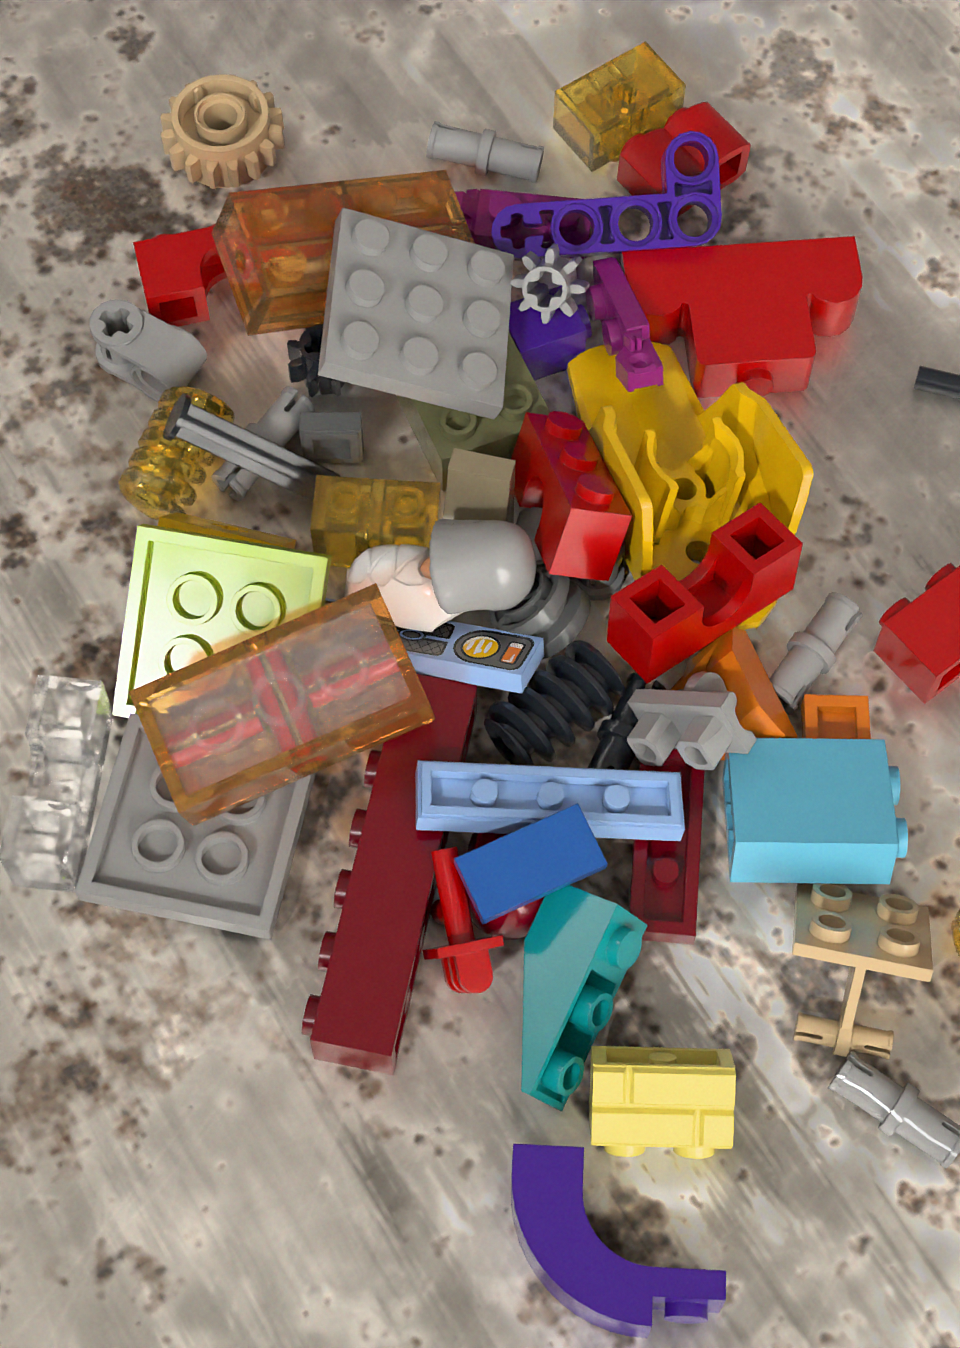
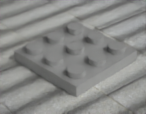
(417, 314)
(208, 874)

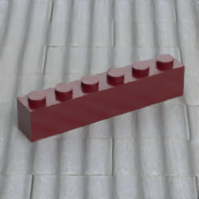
(386, 895)

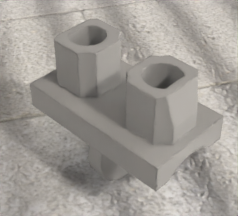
(693, 720)

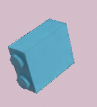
(813, 812)

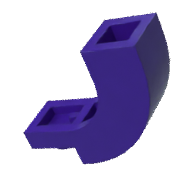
(580, 1267)

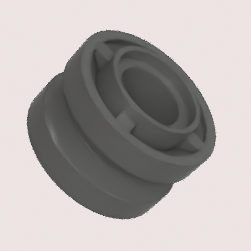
(551, 610)

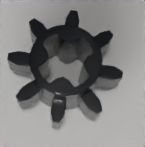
(305, 363)

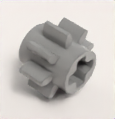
(537, 294)

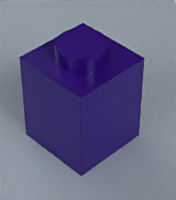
(550, 345)

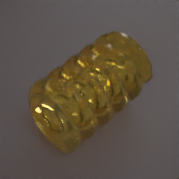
(165, 470)

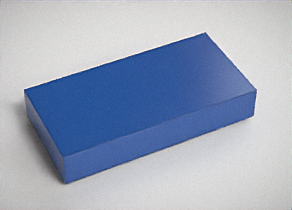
(530, 863)

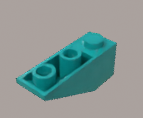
(571, 975)

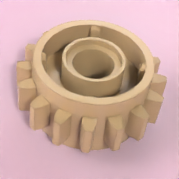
(222, 131)

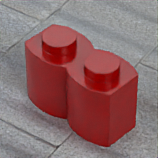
(642, 154)

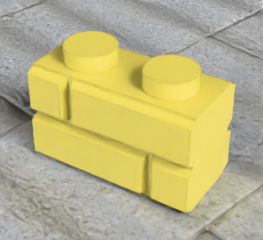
(661, 1100)

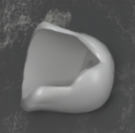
(480, 564)

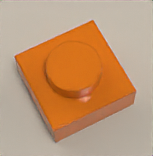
(835, 717)

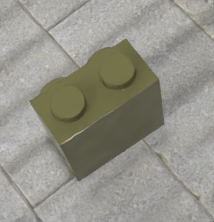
(443, 428)

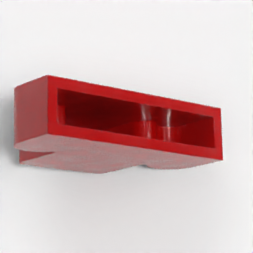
(748, 307)

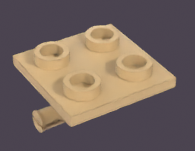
(866, 934)

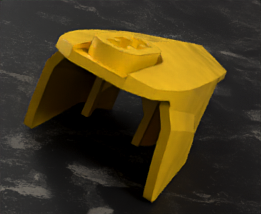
(685, 465)

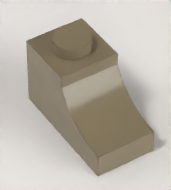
(479, 487)

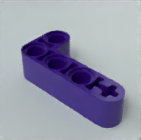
(605, 212)

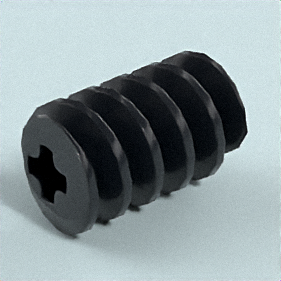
(552, 703)

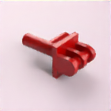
(465, 959)

